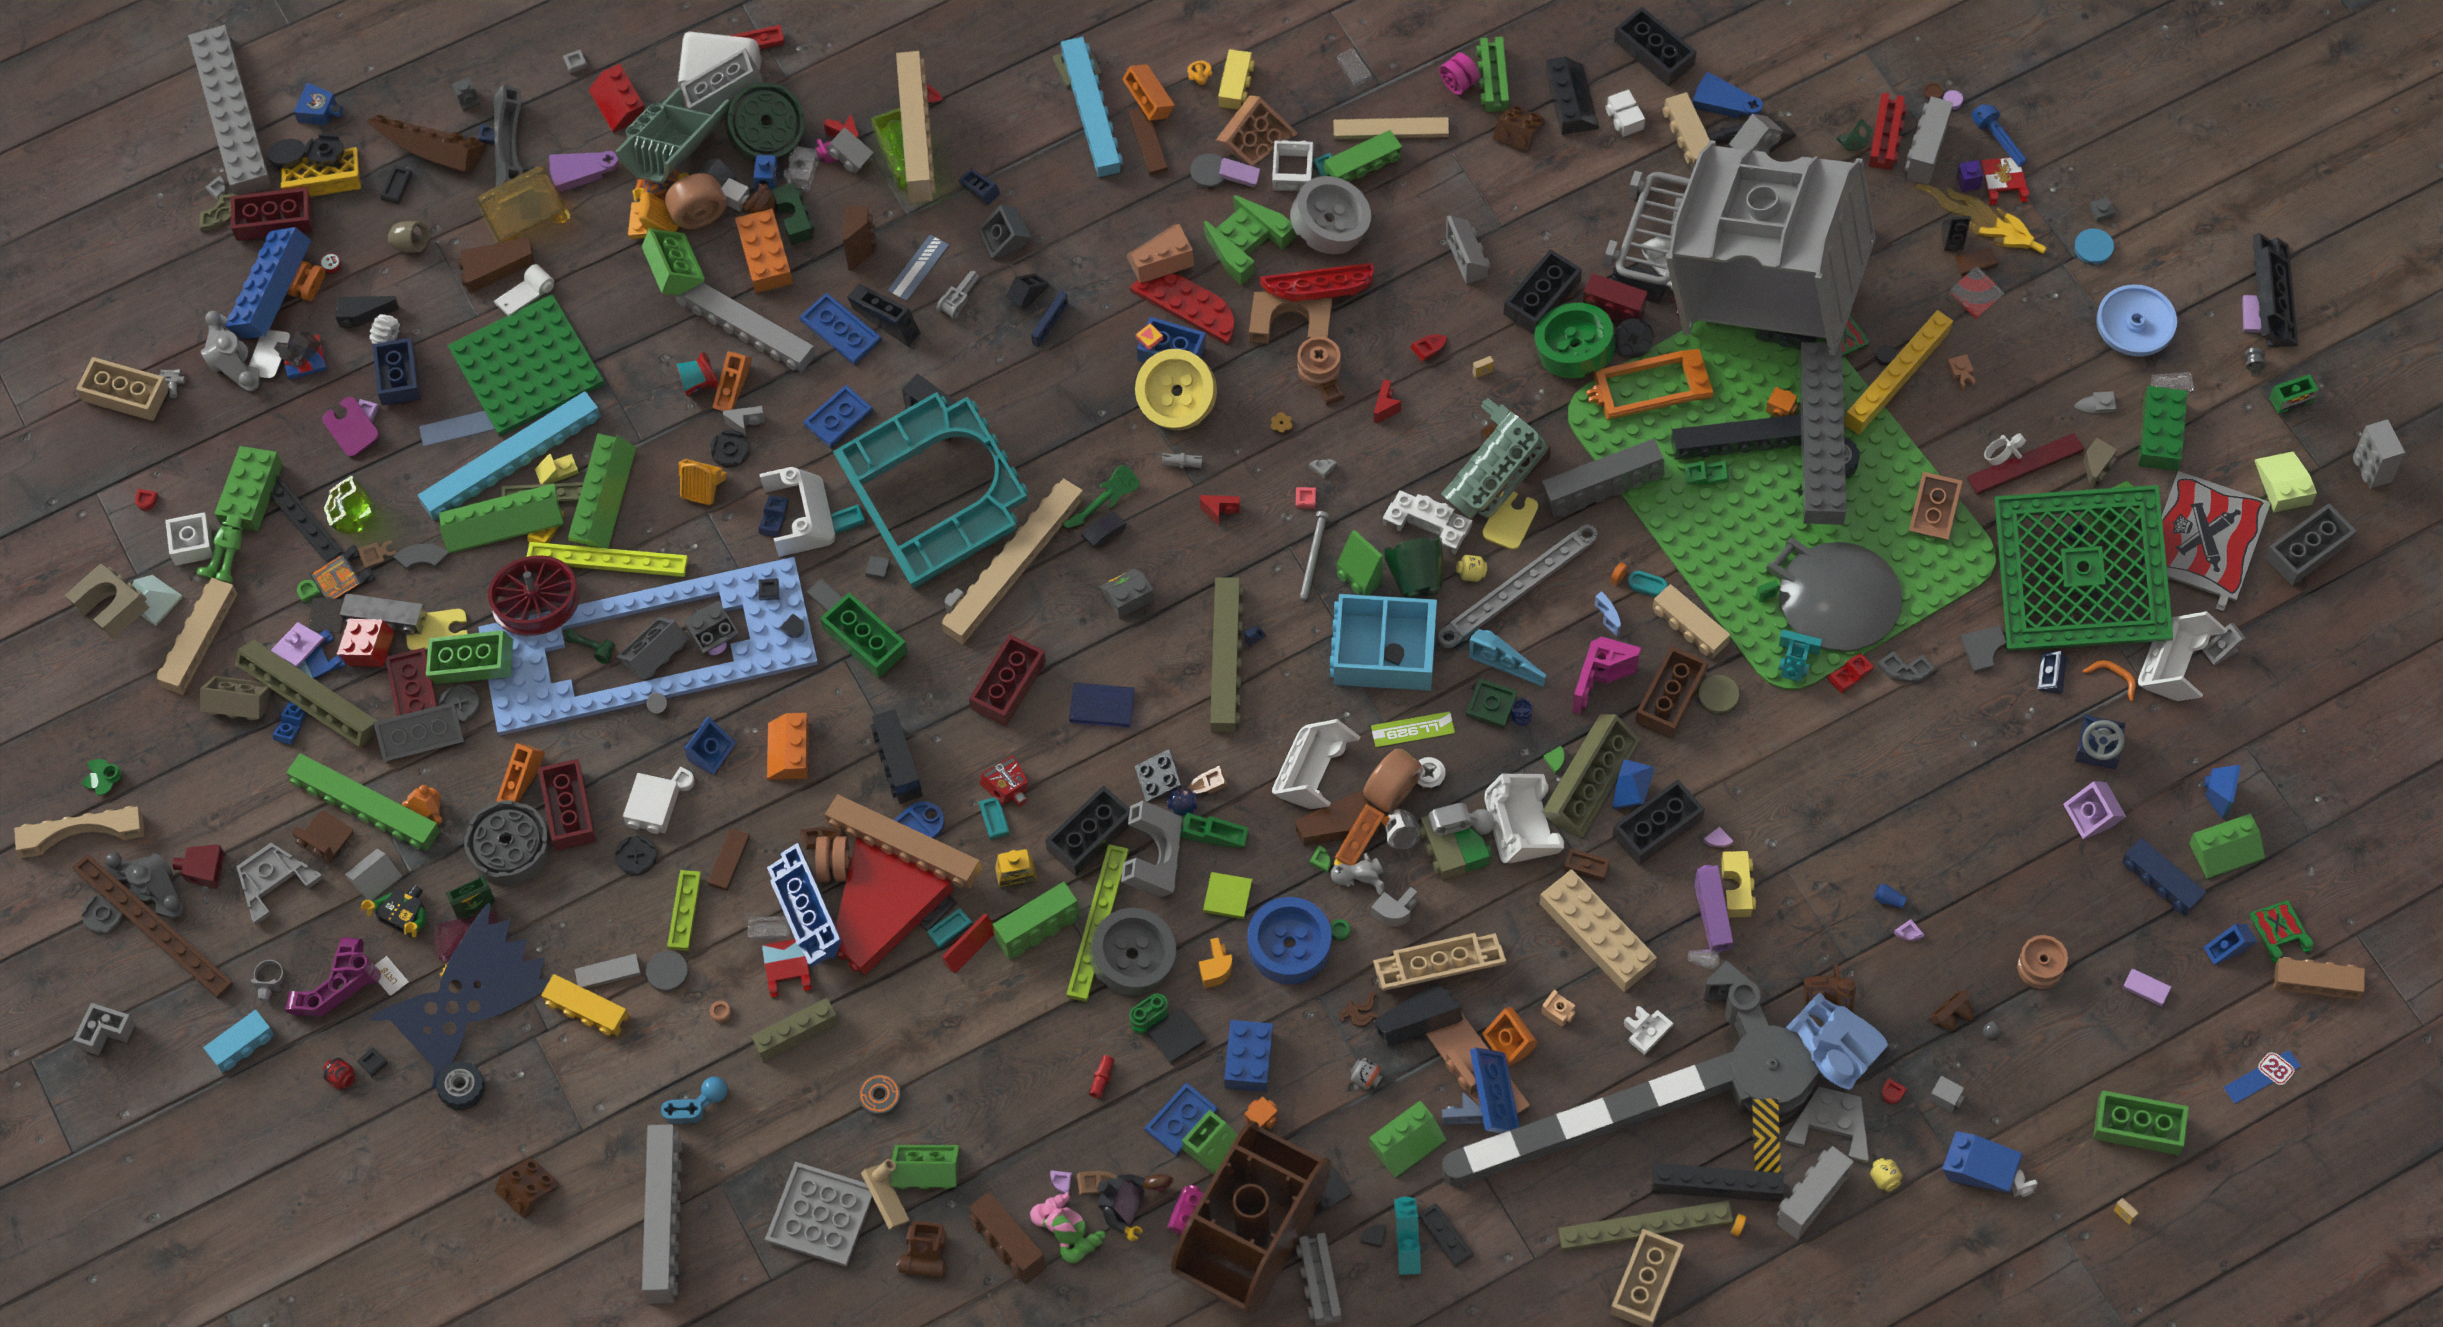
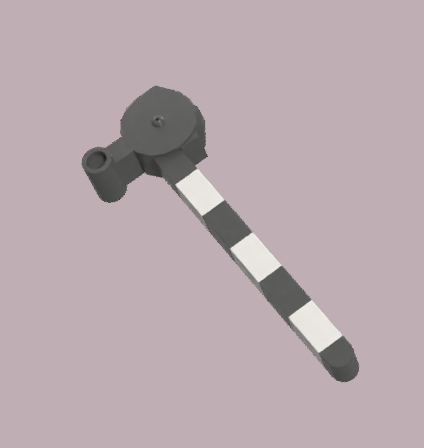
(1762, 1066)

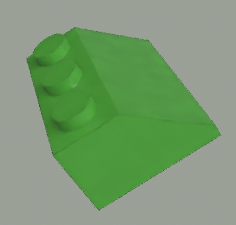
(2228, 846)
(1407, 1139)
(925, 1166)

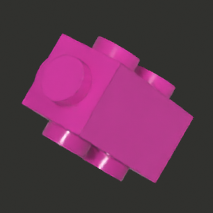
(1185, 1206)

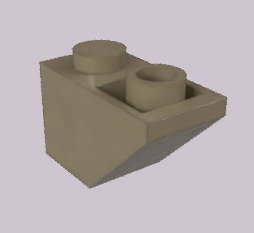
(2097, 460)

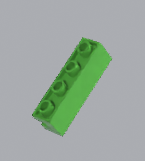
(1493, 75)
(1364, 157)

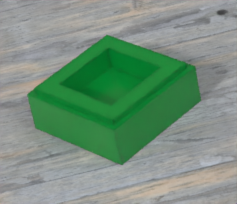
(1767, 591)

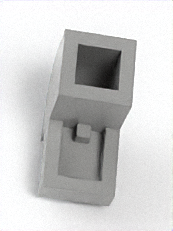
(1392, 912)

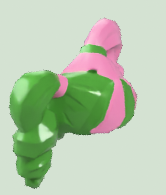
(1067, 1227)

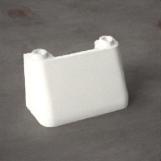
(705, 51)
(1519, 823)

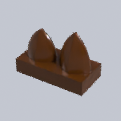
(1957, 1003)

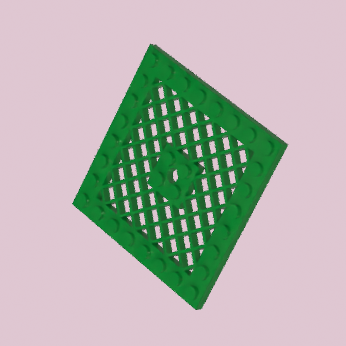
(2079, 634)

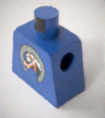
(316, 106)
(766, 170)

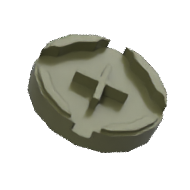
(1718, 694)

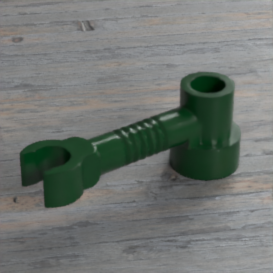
(603, 651)

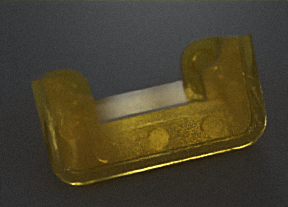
(521, 205)

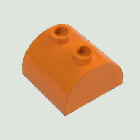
(1510, 1036)

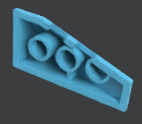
(1494, 652)

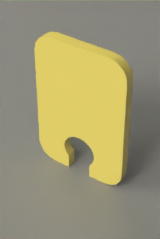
(1510, 525)
(436, 625)

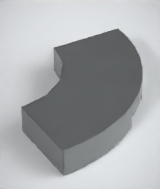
(421, 555)

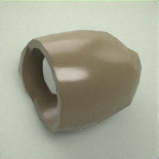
(401, 236)

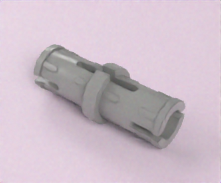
(1181, 460)

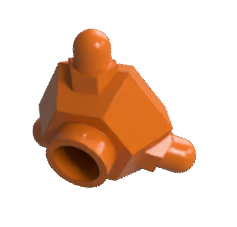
(425, 802)

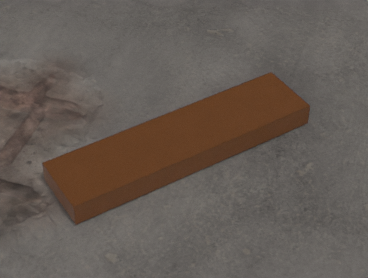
(1147, 142)

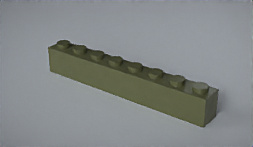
(1225, 655)
(306, 692)

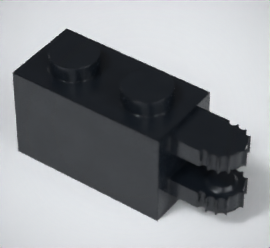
(1654, 291)

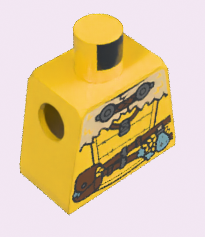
(1015, 868)

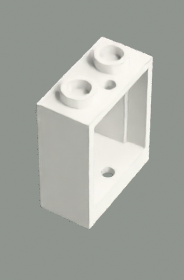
(1291, 182)

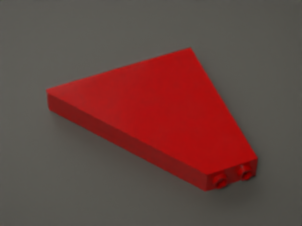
(883, 904)

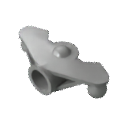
(227, 354)

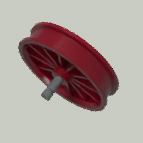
(533, 595)

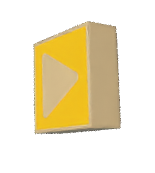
(1483, 367)
(2125, 1211)

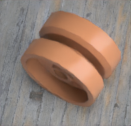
(1318, 361)
(829, 859)
(2042, 962)

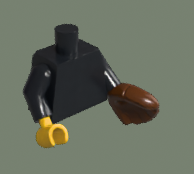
(1122, 1198)

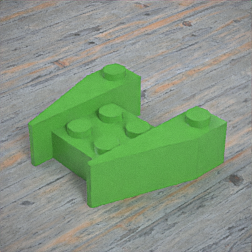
(1244, 234)

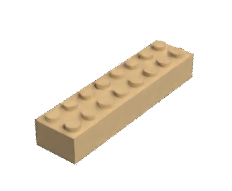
(915, 126)

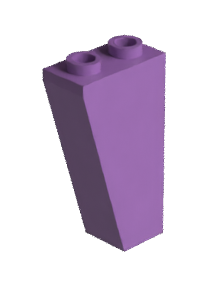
(1713, 908)

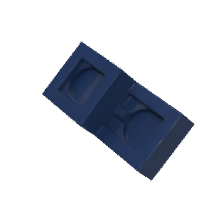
(773, 516)

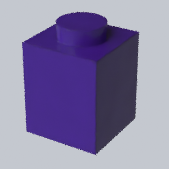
(1969, 176)

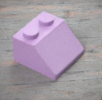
(2094, 809)

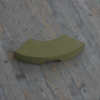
(217, 215)

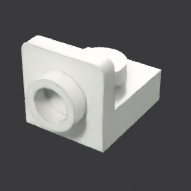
(2021, 1188)

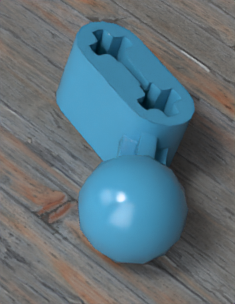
(712, 1091)

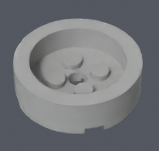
(1341, 203)

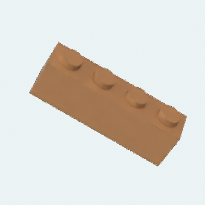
(2319, 978)

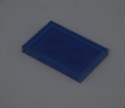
(1101, 704)

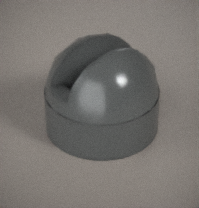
(1991, 1031)

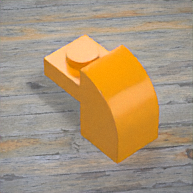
(1218, 969)

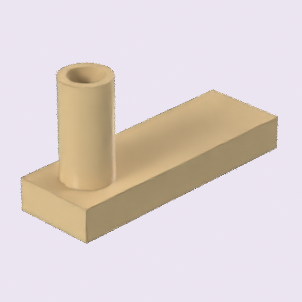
(884, 1193)

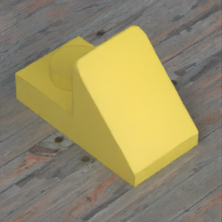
(552, 470)

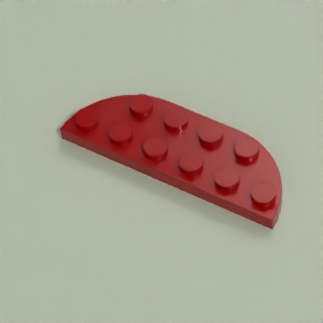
(1319, 283)
(1189, 303)

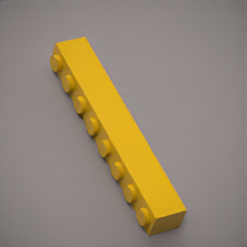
(1898, 372)

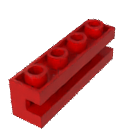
(1886, 132)

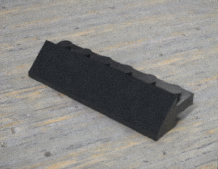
(2275, 291)

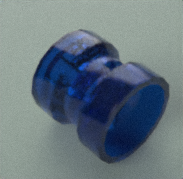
(1521, 706)

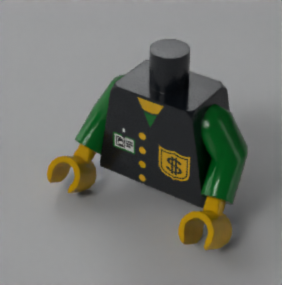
(399, 910)

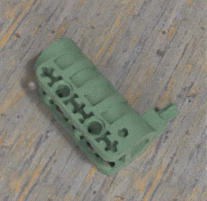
(1495, 464)

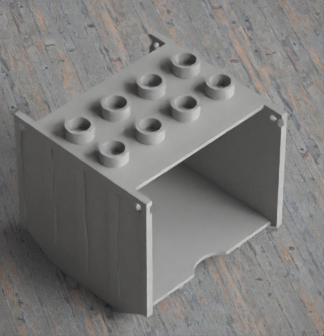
(1771, 243)

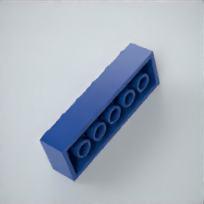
(267, 283)

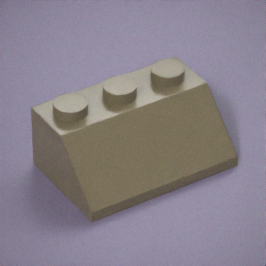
(234, 697)

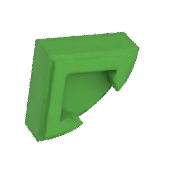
(1555, 759)
(1321, 859)

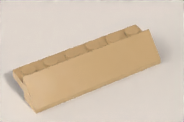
(1438, 960)

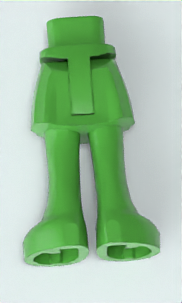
(228, 538)

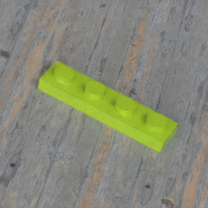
(684, 910)

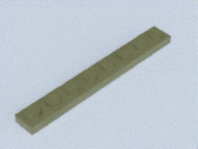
(1658, 1222)

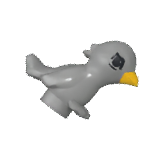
(1364, 871)

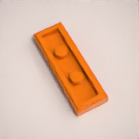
(1359, 835)

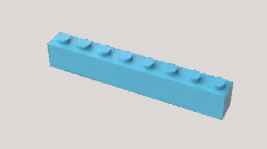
(1090, 107)

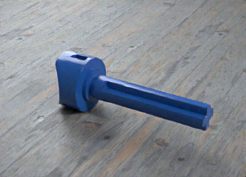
(1989, 120)

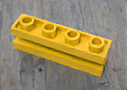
(585, 1005)

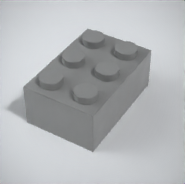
(2378, 454)

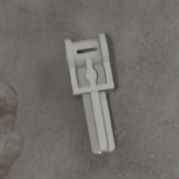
(956, 299)

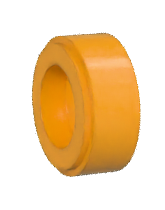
(1738, 1225)

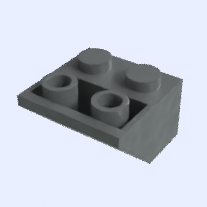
(710, 627)

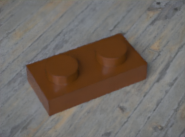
(1587, 864)

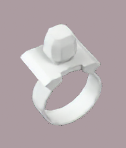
(2011, 446)

